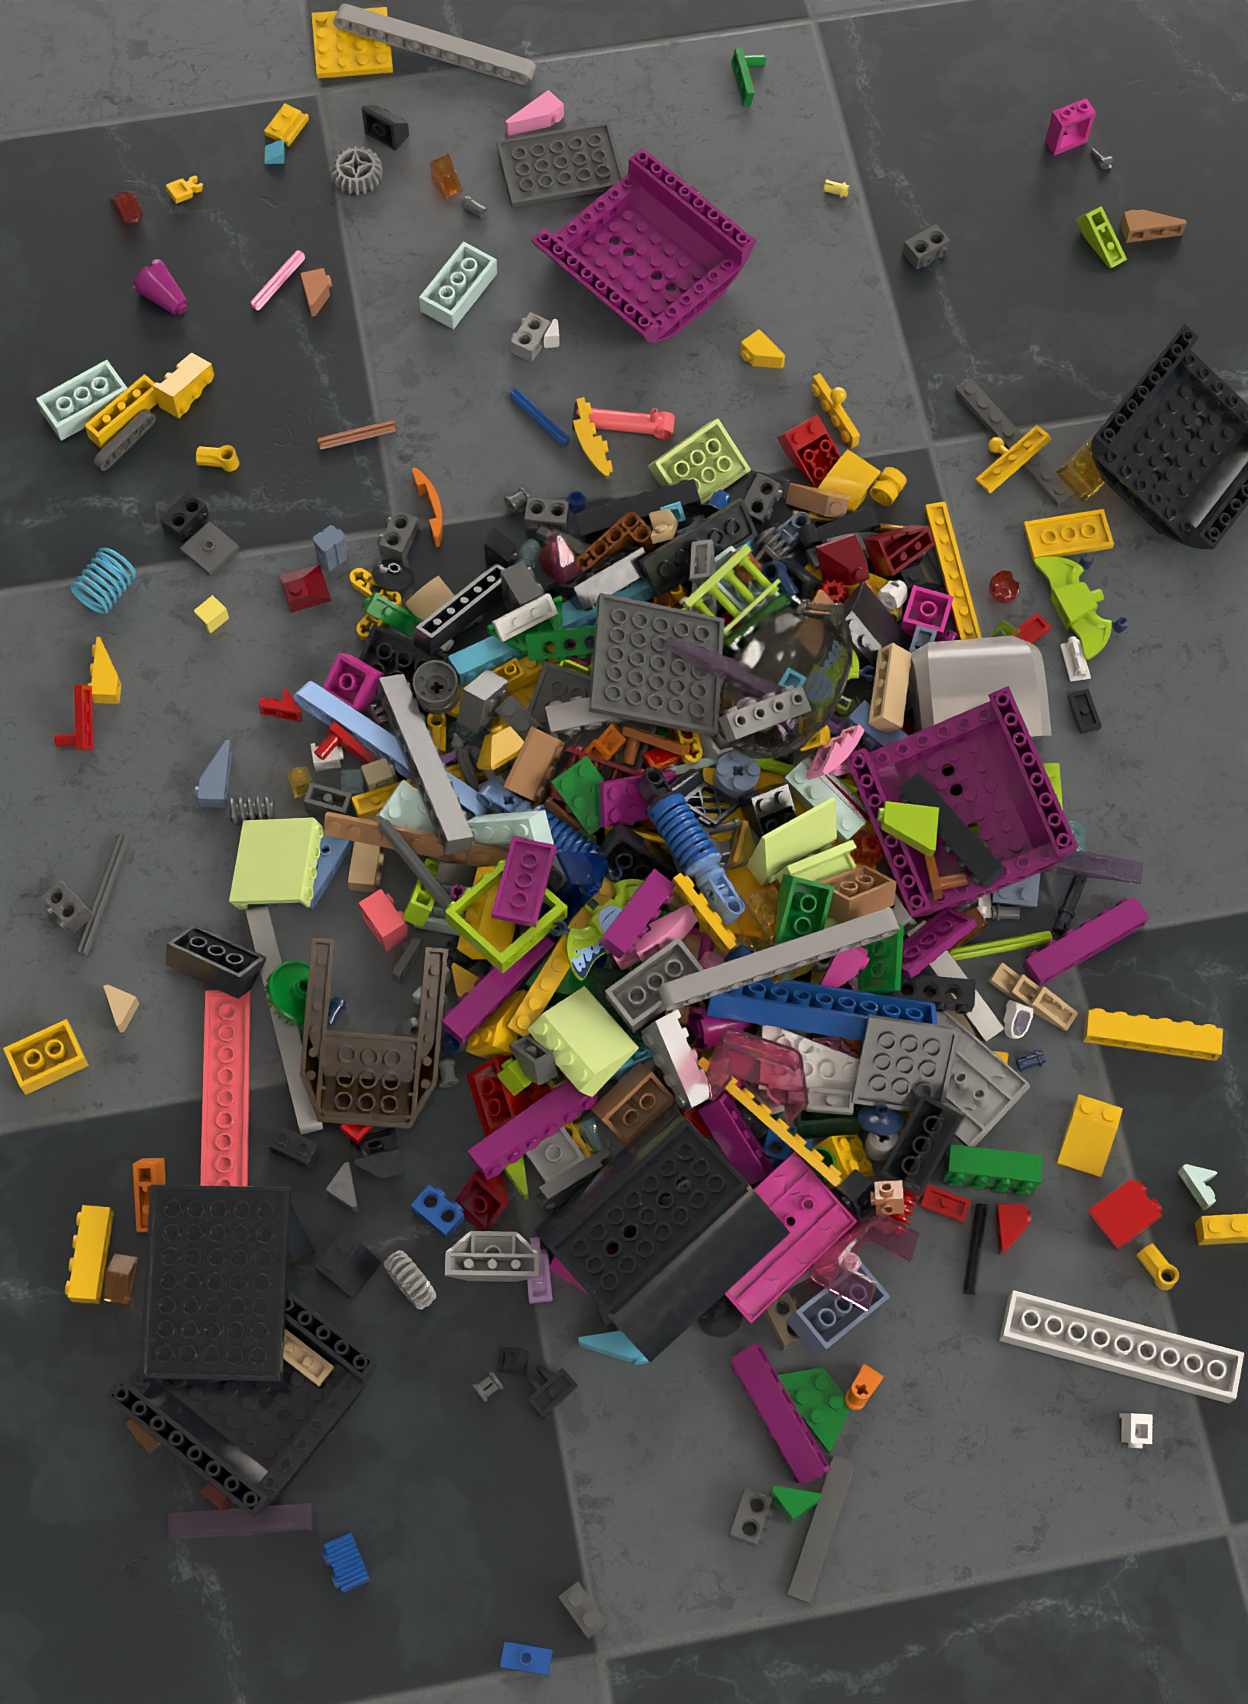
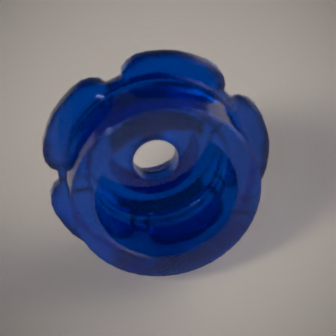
(576, 496)
(449, 1048)

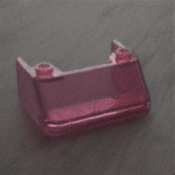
(759, 1062)
(840, 1264)

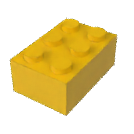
(45, 1057)

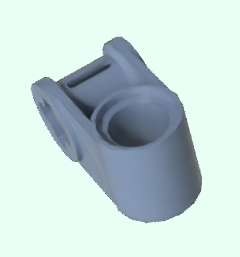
(789, 529)

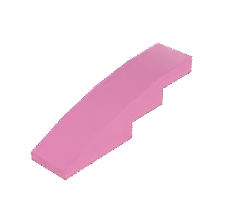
(833, 754)

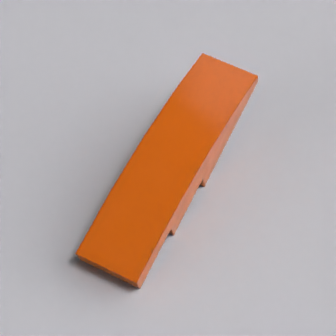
(606, 745)

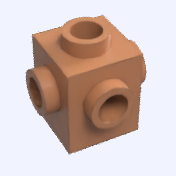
(888, 1197)

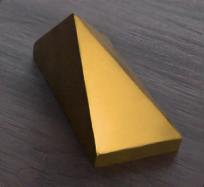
(743, 845)

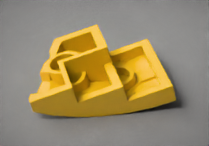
(852, 477)

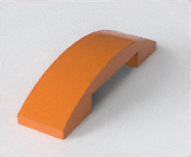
(424, 486)

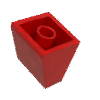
(1126, 1213)

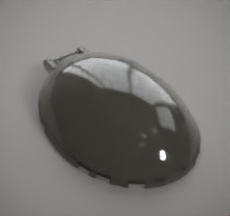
(811, 645)

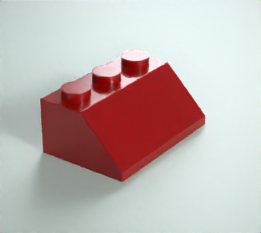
(492, 1098)

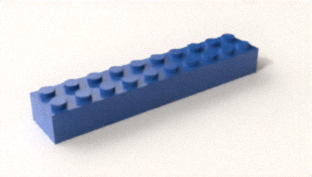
(814, 1007)

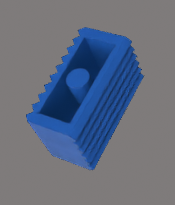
(346, 1563)

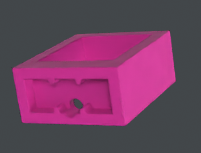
(1062, 139)

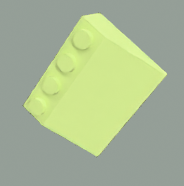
(704, 456)
(794, 841)
(584, 1040)

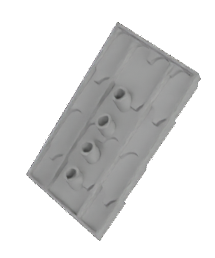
(979, 1084)

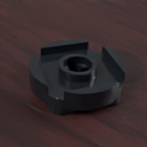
(719, 1327)

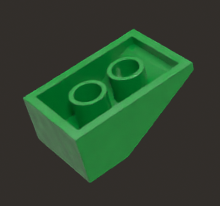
(801, 908)

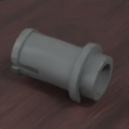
(473, 206)
(1005, 912)

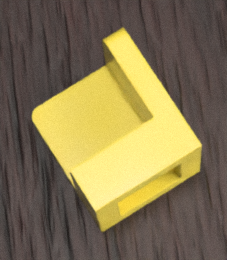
(212, 613)

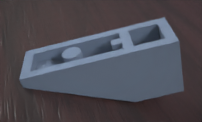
(215, 780)

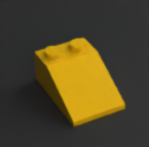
(493, 1036)
(1089, 1135)

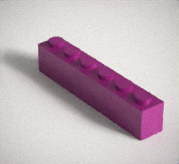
(1085, 941)
(492, 992)
(529, 1129)
(780, 1414)

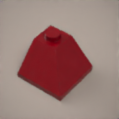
(843, 561)
(305, 588)
(483, 1200)

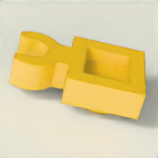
(182, 190)

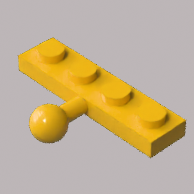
(831, 403)
(1011, 459)

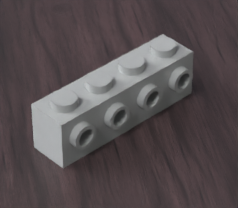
(765, 713)

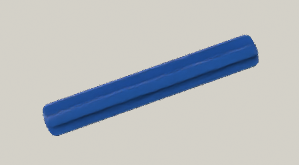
(539, 417)

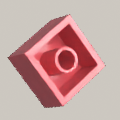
(384, 920)

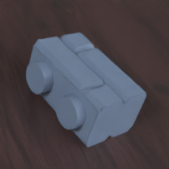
(330, 547)

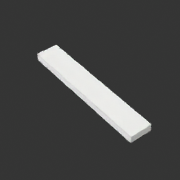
(981, 1015)

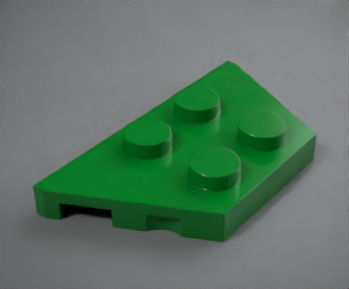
(518, 641)
(818, 1402)

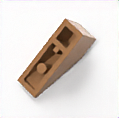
(1148, 225)
(818, 500)

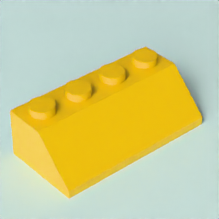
(478, 916)

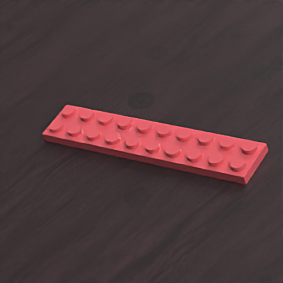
(226, 1090)

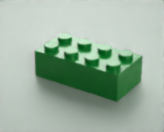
(992, 1169)

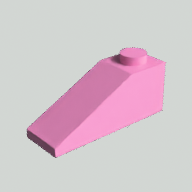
(537, 115)

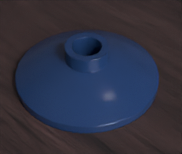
(880, 1120)

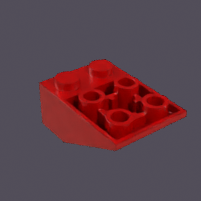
(810, 449)

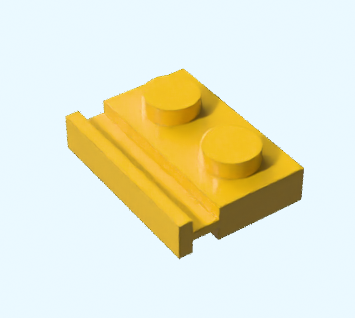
(286, 124)

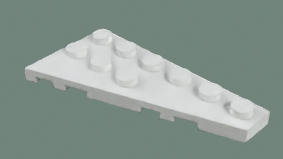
(822, 1065)

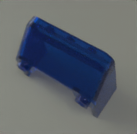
(584, 879)

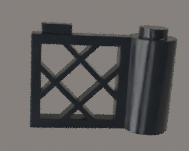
(692, 786)

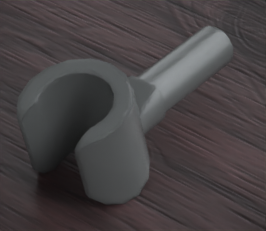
(1104, 163)

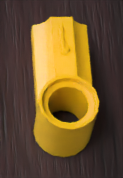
(218, 457)
(438, 732)
(1156, 1265)

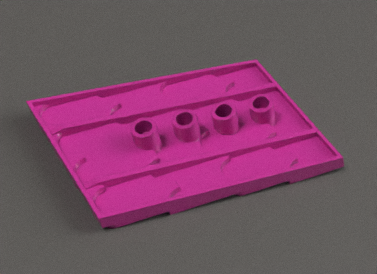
(819, 1222)

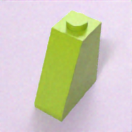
(911, 824)

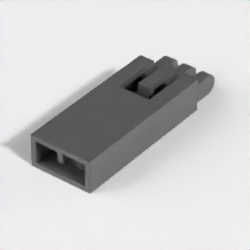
(570, 1179)

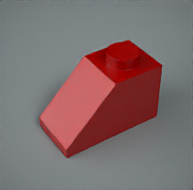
(1010, 1224)

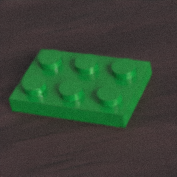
(581, 793)
(884, 965)

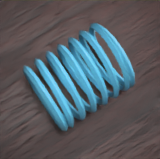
(120, 574)

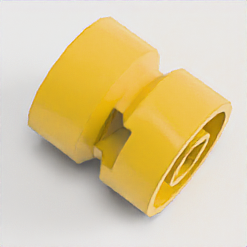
(888, 486)

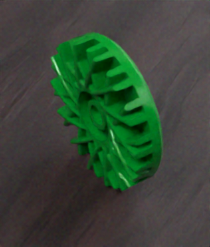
(288, 991)

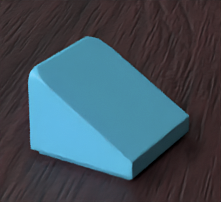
(275, 153)
(676, 510)
(792, 678)

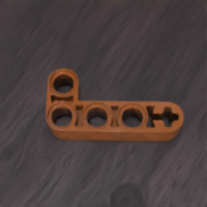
(617, 537)

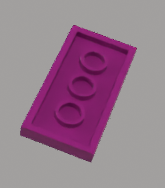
(623, 801)
(524, 881)
(933, 940)

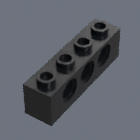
(962, 988)

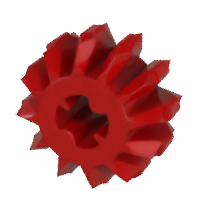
(835, 591)

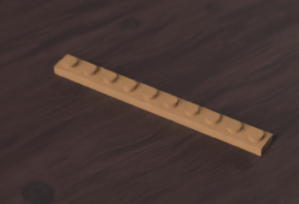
(420, 841)

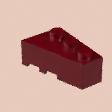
(898, 548)

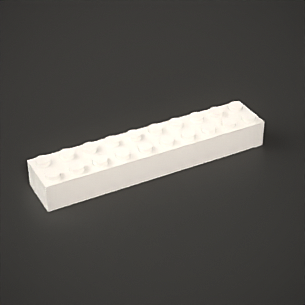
(1122, 1347)

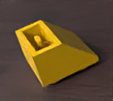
(848, 1156)

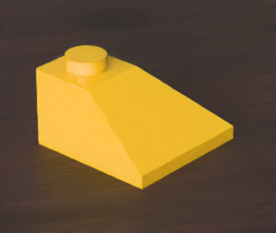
(499, 747)

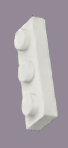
(525, 617)

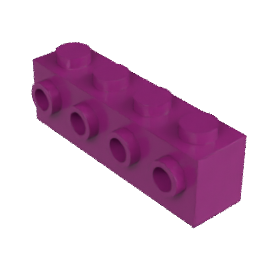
(636, 914)
(735, 1138)

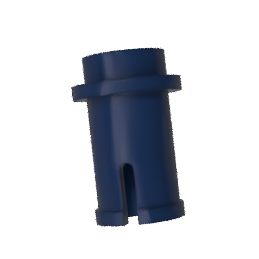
(335, 1009)
(1030, 1060)

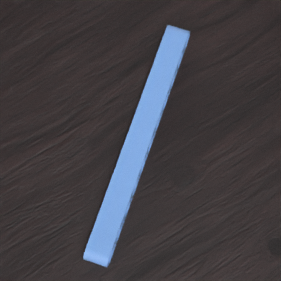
(373, 737)

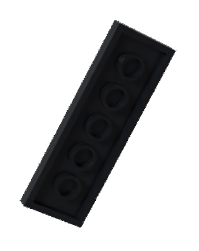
(671, 563)

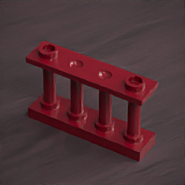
(577, 751)

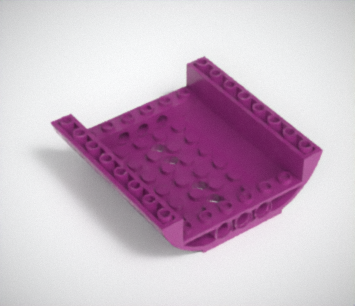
(670, 236)
(1001, 793)

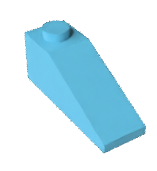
(614, 1345)

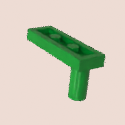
(740, 66)
(391, 614)

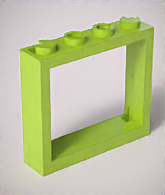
(523, 944)

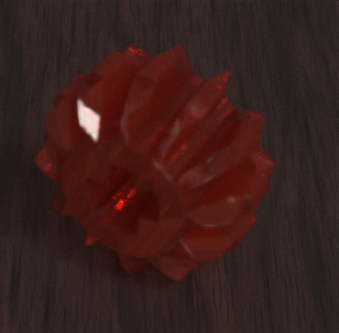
(868, 849)

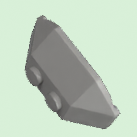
(492, 1257)

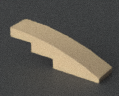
(1028, 993)

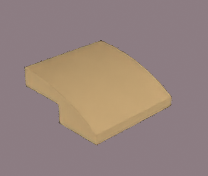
(429, 598)

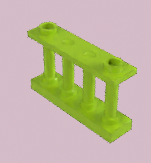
(727, 573)

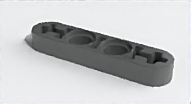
(124, 440)

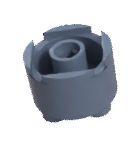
(736, 774)

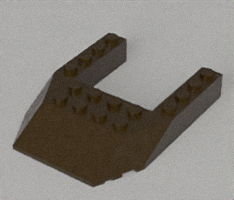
(367, 1074)

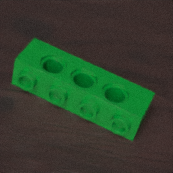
(538, 650)

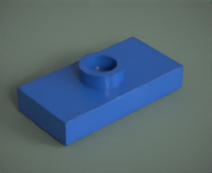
(526, 1658)

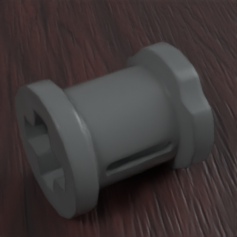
(517, 499)
(447, 1073)
(484, 1394)

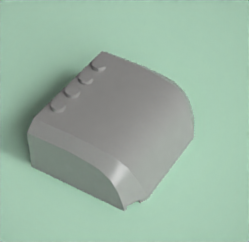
(961, 674)

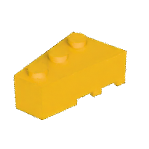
(183, 385)

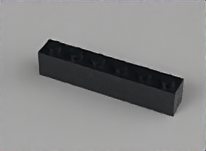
(599, 520)
(459, 611)
(954, 833)

